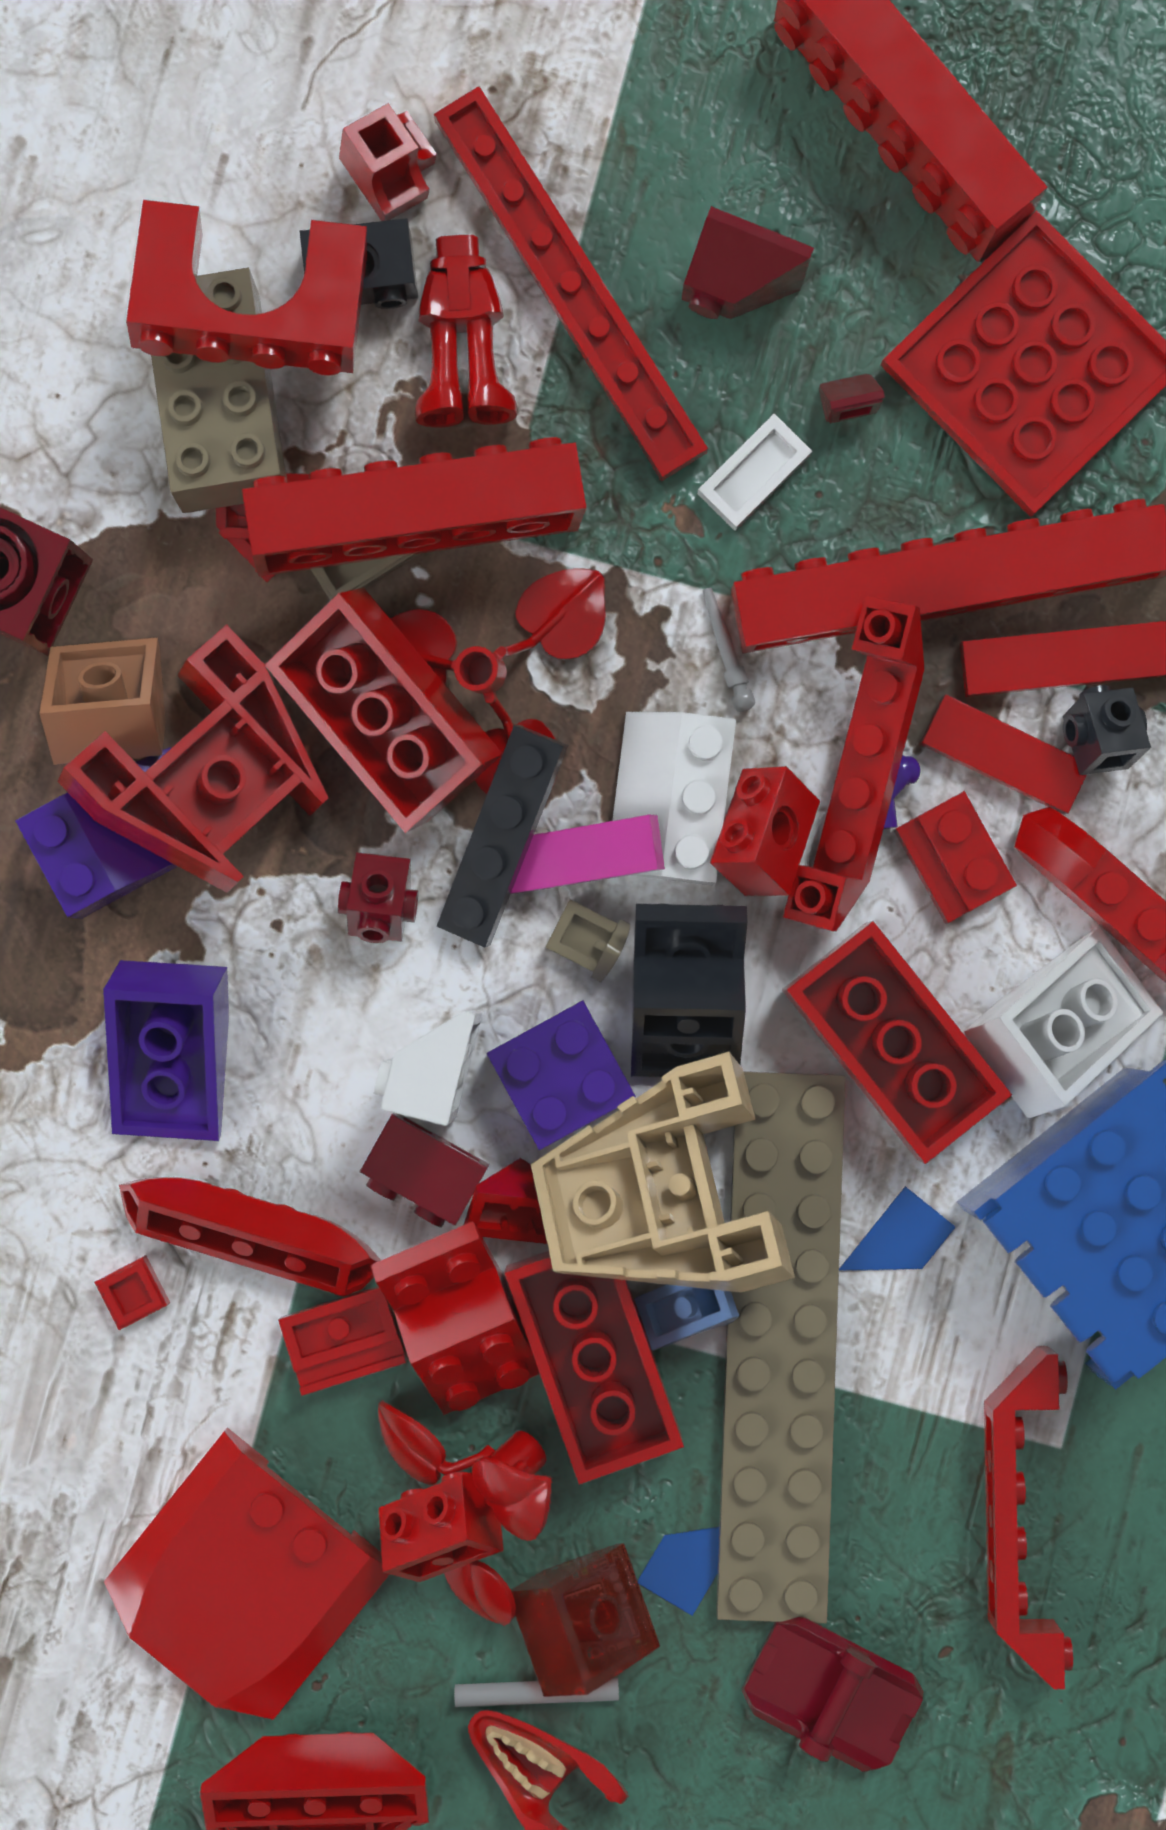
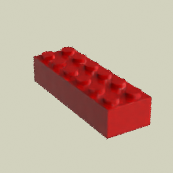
(916, 116)
(414, 507)

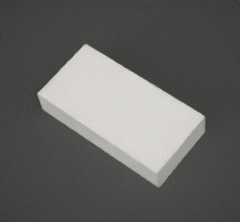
(754, 472)

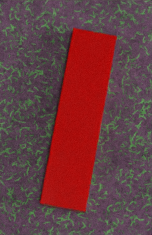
(1064, 658)

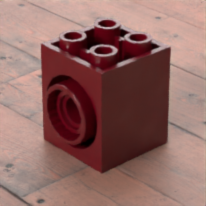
(39, 583)

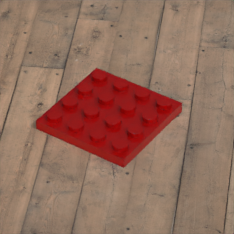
(1032, 363)

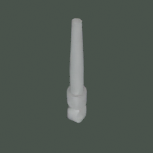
(734, 675)

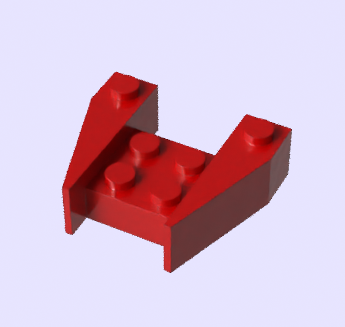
(214, 778)

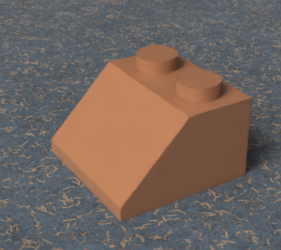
(101, 690)

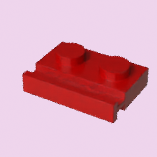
(955, 857)
(342, 1340)

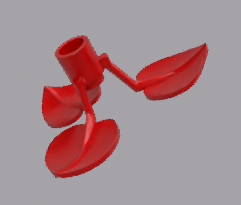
(560, 611)
(502, 1478)

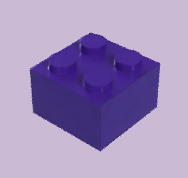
(560, 1075)

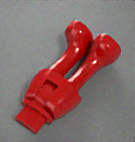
(455, 300)

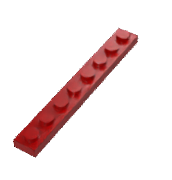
(570, 283)

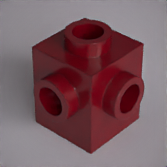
(378, 898)

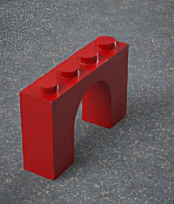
(308, 331)

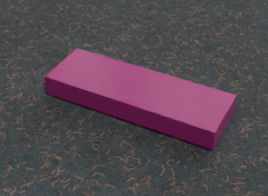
(591, 854)

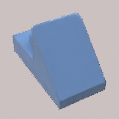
(681, 1311)

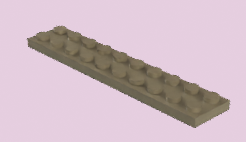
(783, 1357)

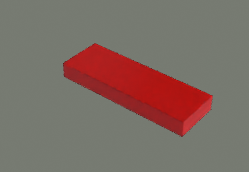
(1004, 754)

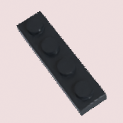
(502, 835)

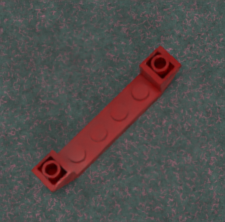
(868, 765)
(1030, 1386)

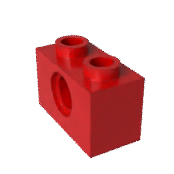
(765, 831)

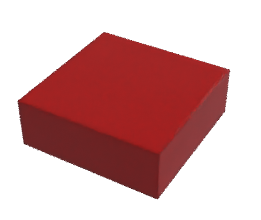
(132, 1292)

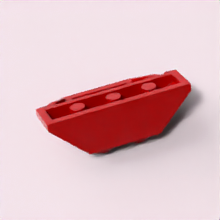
(316, 1785)

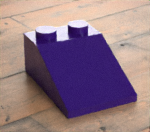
(84, 859)
(167, 1049)

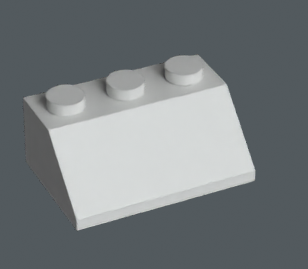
(680, 772)
(431, 1072)

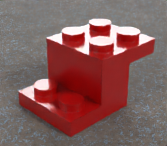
(457, 1318)

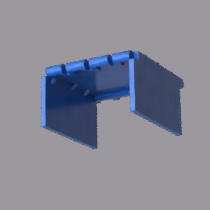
(1094, 1220)

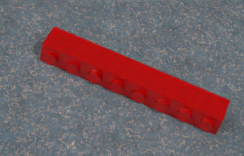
(954, 576)

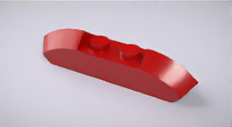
(1097, 884)
(249, 1232)

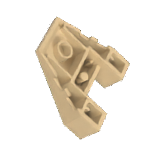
(642, 1193)

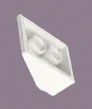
(1064, 1024)

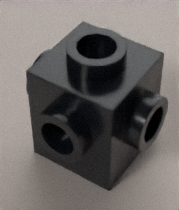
(1106, 730)

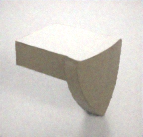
(589, 939)

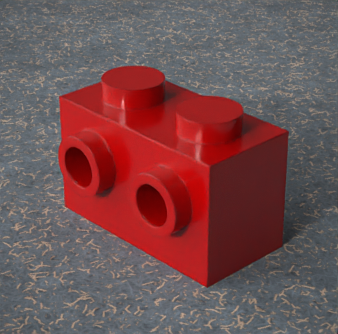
(438, 1529)

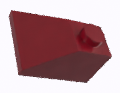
(742, 267)

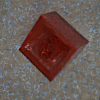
(584, 1621)

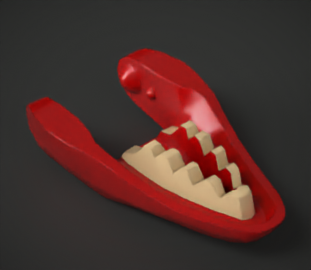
(533, 1765)

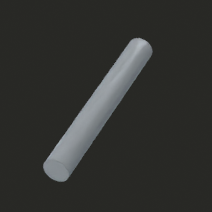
(524, 1693)

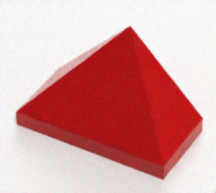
(508, 1205)

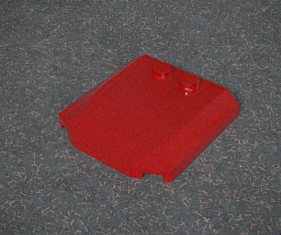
(242, 1582)

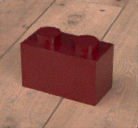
(423, 1170)

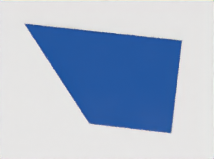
(901, 1237)
(683, 1567)

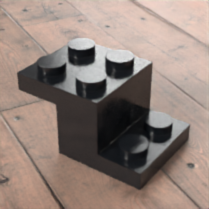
(687, 985)

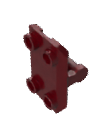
(832, 1694)

